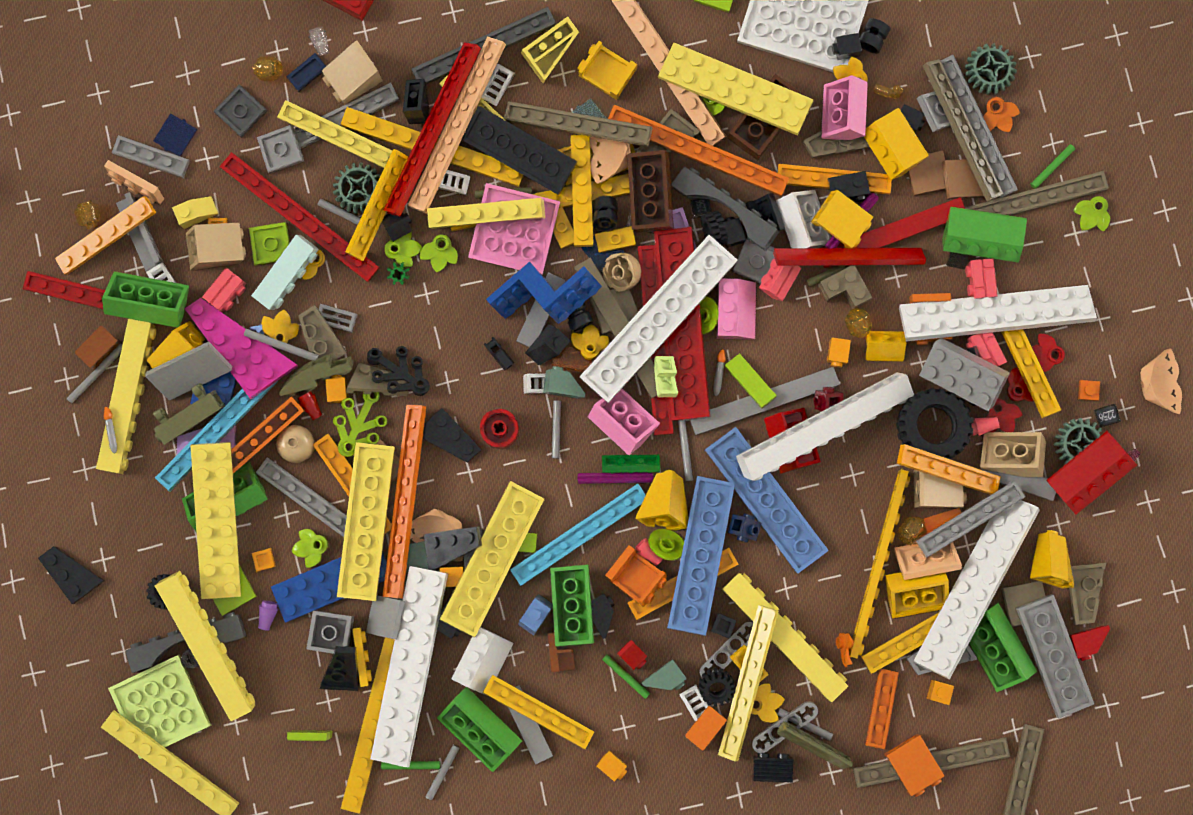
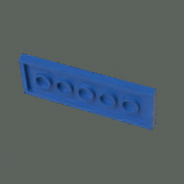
(312, 589)

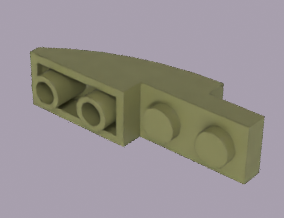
(308, 376)

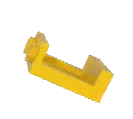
(606, 70)
(843, 219)

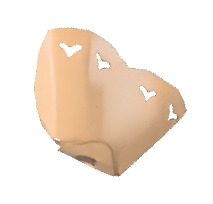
(611, 156)
(1159, 382)
(434, 522)

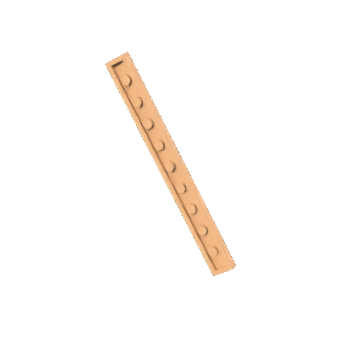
(658, 53)
(456, 124)

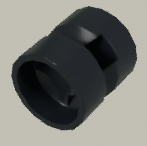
(874, 34)
(605, 213)
(579, 319)

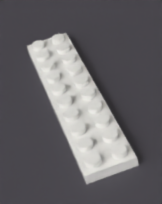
(998, 313)
(658, 318)
(975, 588)
(409, 667)

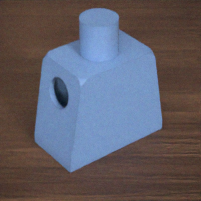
(535, 614)

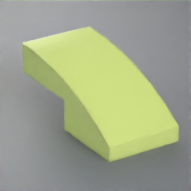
(665, 376)

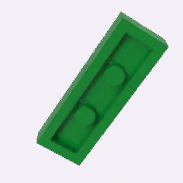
(630, 463)

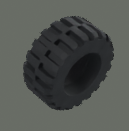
(951, 406)

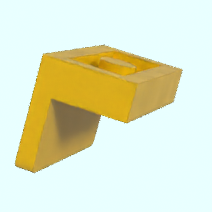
(885, 346)

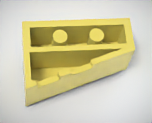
(549, 48)

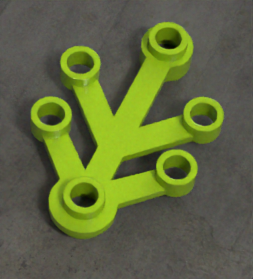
(357, 424)

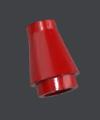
(310, 405)

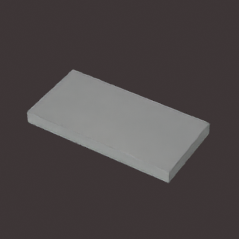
(188, 370)

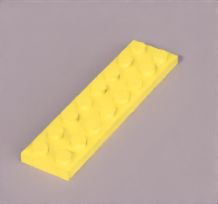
(735, 88)
(215, 520)
(366, 521)
(492, 560)

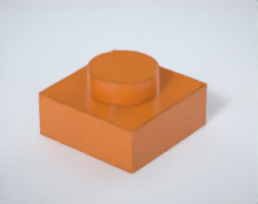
(1089, 390)

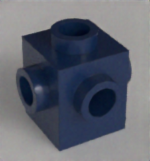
(744, 527)

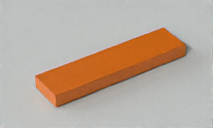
(881, 708)

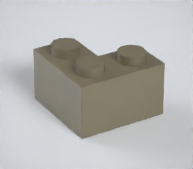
(847, 282)

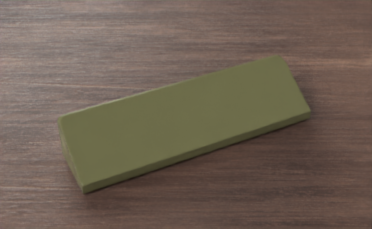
(814, 745)

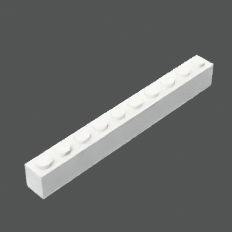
(824, 426)

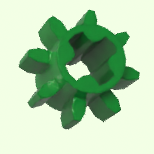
(396, 278)

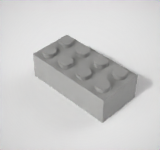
(964, 374)

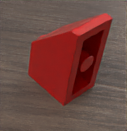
(1089, 641)
(632, 655)

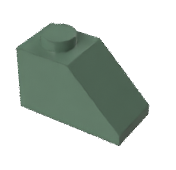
(562, 384)
(666, 677)

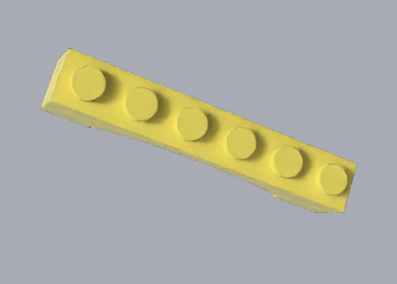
(486, 212)

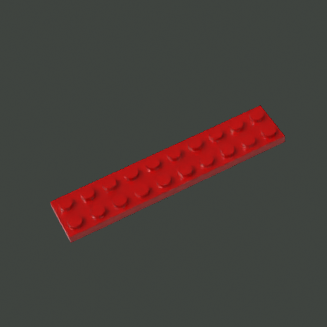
(686, 341)

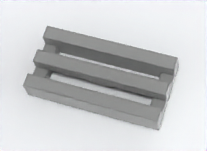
(343, 312)

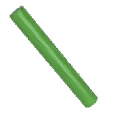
(1052, 166)
(626, 676)
(413, 765)

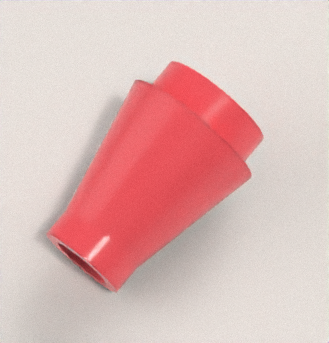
(984, 425)
(645, 551)

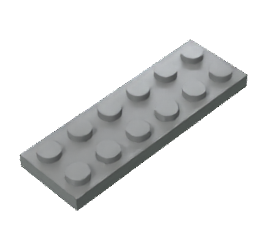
(1055, 656)

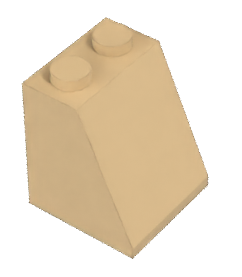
(351, 74)
(215, 245)
(937, 492)

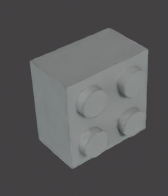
(329, 631)

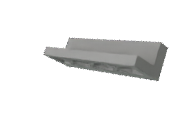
(142, 238)

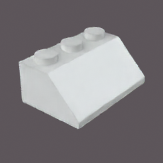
(797, 213)
(482, 660)

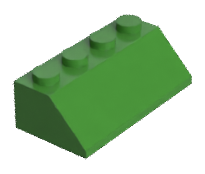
(984, 234)
(145, 299)
(247, 493)
(572, 605)
(1001, 650)
(479, 729)

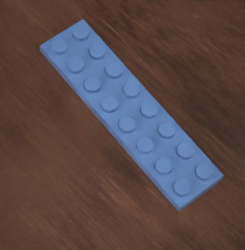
(768, 504)
(701, 556)

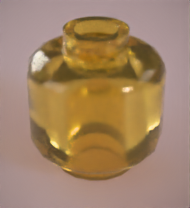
(268, 68)
(88, 214)
(858, 323)
(912, 530)

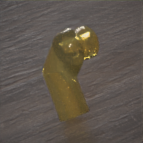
(888, 92)

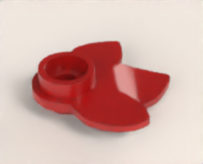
(1044, 350)
(1017, 382)
(1005, 416)

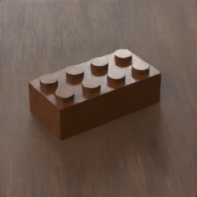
(753, 134)
(650, 191)

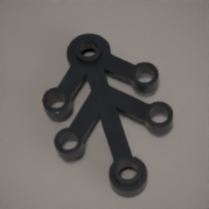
(399, 373)

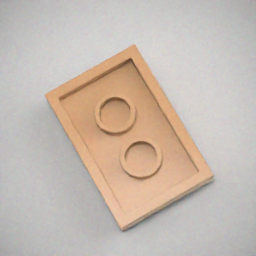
(134, 183)
(915, 564)

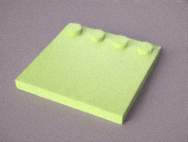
(162, 702)

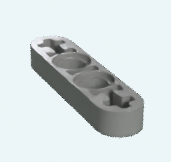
(725, 648)
(762, 736)

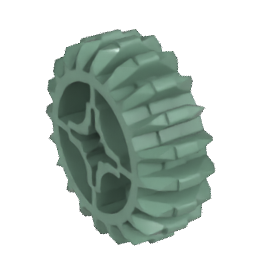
(989, 54)
(353, 193)
(1080, 435)

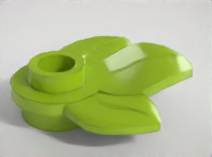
(1091, 216)
(405, 250)
(438, 255)
(307, 547)

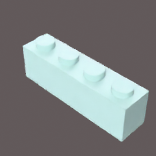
(285, 272)

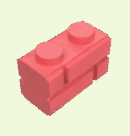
(981, 278)
(779, 280)
(225, 290)
(987, 348)

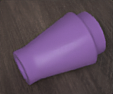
(267, 613)

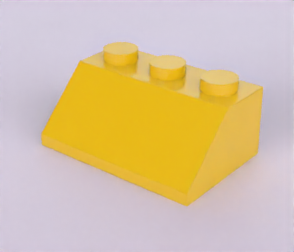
(895, 144)
(916, 594)

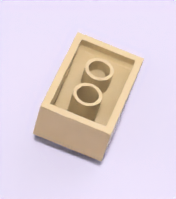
(1014, 453)

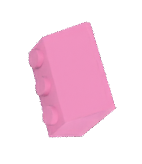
(844, 109)
(736, 309)
(624, 421)

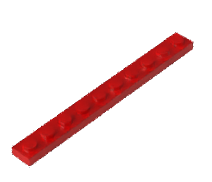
(432, 129)
(297, 215)
(649, 287)

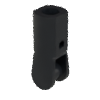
(500, 356)

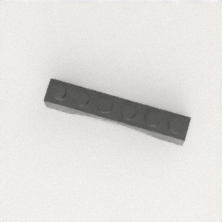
(694, 187)
(147, 655)

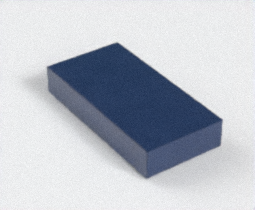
(306, 72)

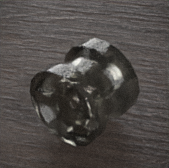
(189, 664)

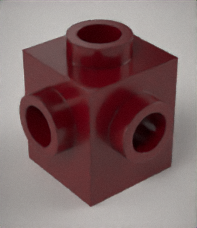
(826, 398)

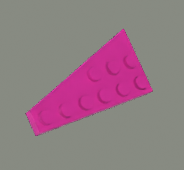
(252, 362)

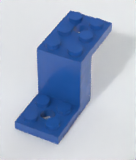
(557, 303)

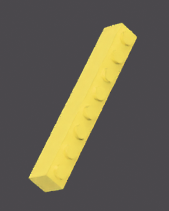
(126, 394)
(789, 641)
(205, 645)

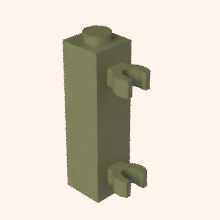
(188, 417)

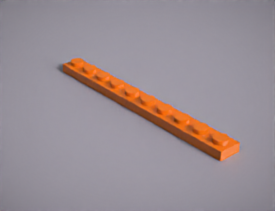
(706, 153)
(404, 501)

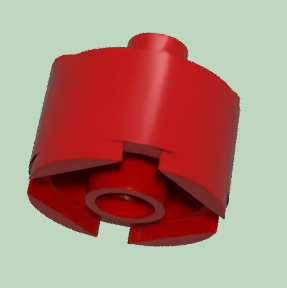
(502, 439)

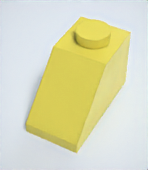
(195, 211)

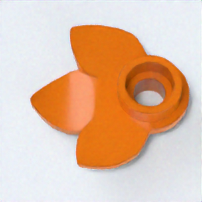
(1002, 117)
(845, 643)

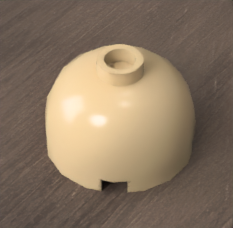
(621, 271)
(295, 444)

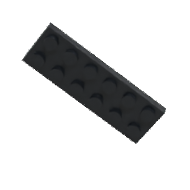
(519, 150)

